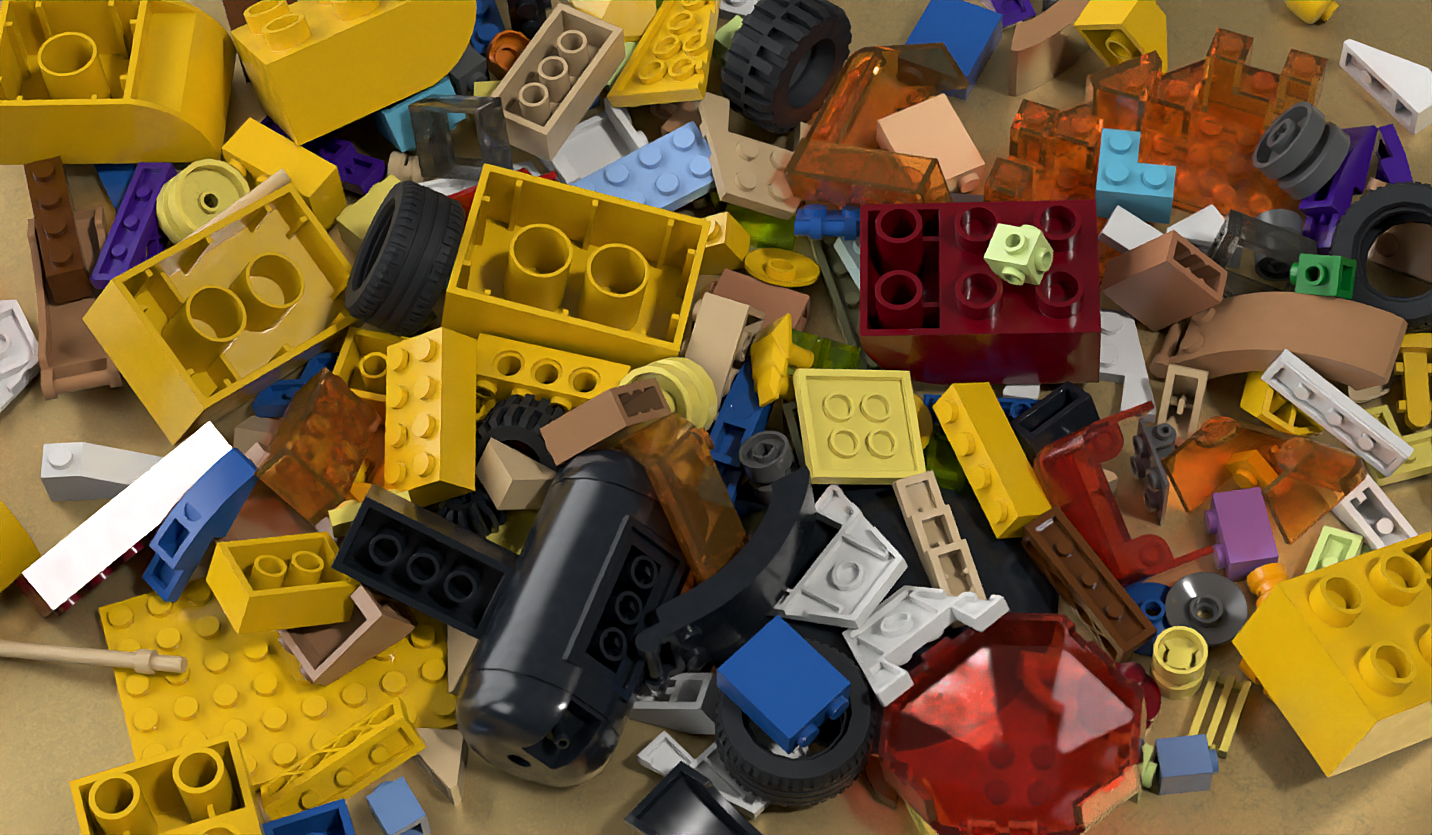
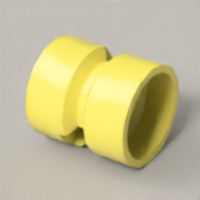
(1179, 662)

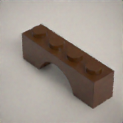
(57, 230)

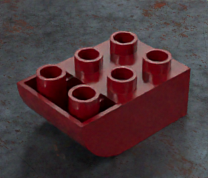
(952, 320)

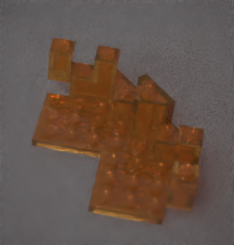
(1190, 118)

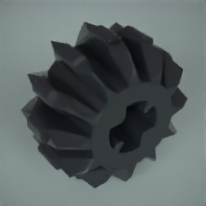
(474, 512)

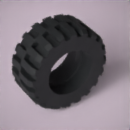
(785, 61)

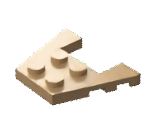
(744, 168)

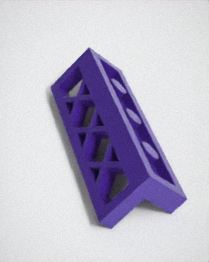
(134, 225)

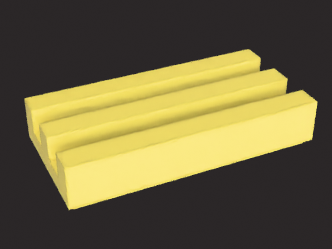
(1228, 684)

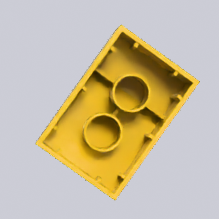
(225, 312)

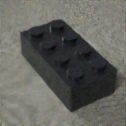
(425, 561)

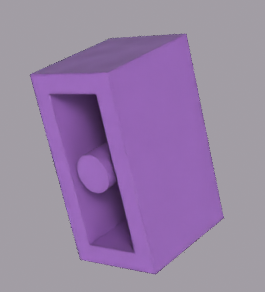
(1240, 532)

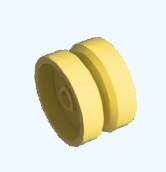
(197, 197)
(684, 386)

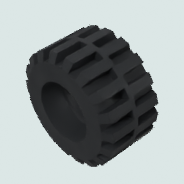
(519, 421)

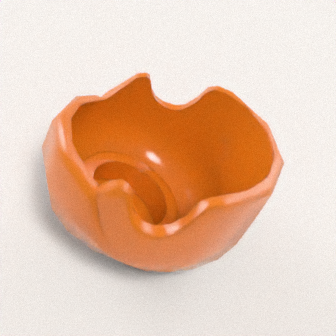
(504, 51)

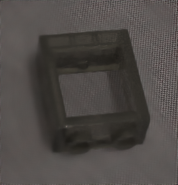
(437, 156)
(1261, 238)

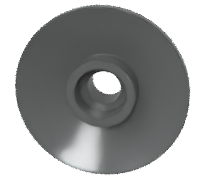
(1212, 595)

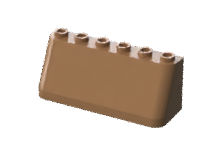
(325, 649)

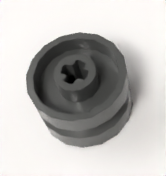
(1301, 150)

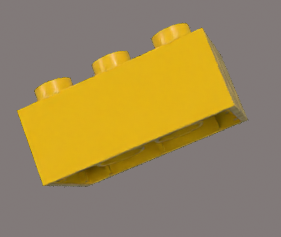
(574, 270)

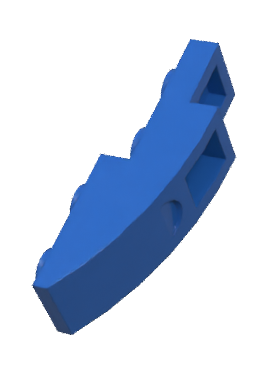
(737, 422)
(198, 517)

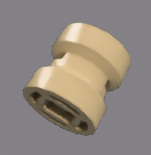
(405, 167)

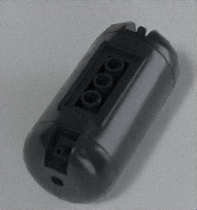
(570, 625)

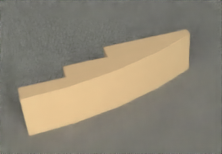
(937, 537)

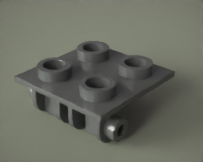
(1151, 448)

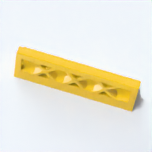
(345, 762)

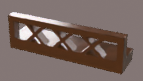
(1087, 585)

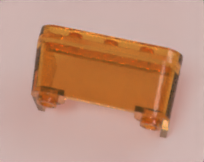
(881, 83)
(1309, 480)
(689, 492)

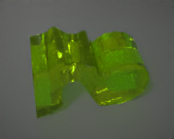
(826, 351)

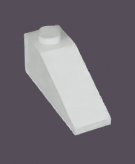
(1393, 82)
(90, 470)
(1373, 516)
(683, 706)

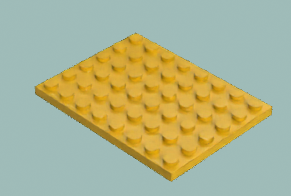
(257, 686)

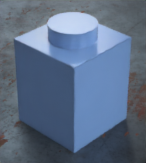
(1184, 764)
(397, 809)

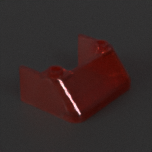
(1076, 483)

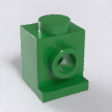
(1335, 278)

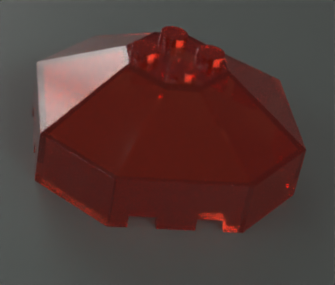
(1015, 731)

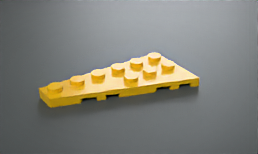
(670, 57)

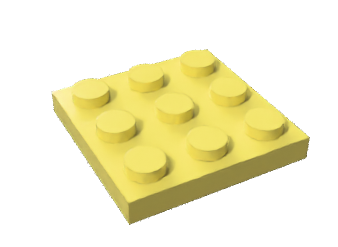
(858, 425)

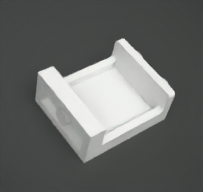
(596, 144)

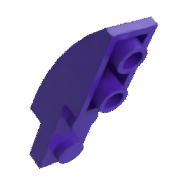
(1332, 200)

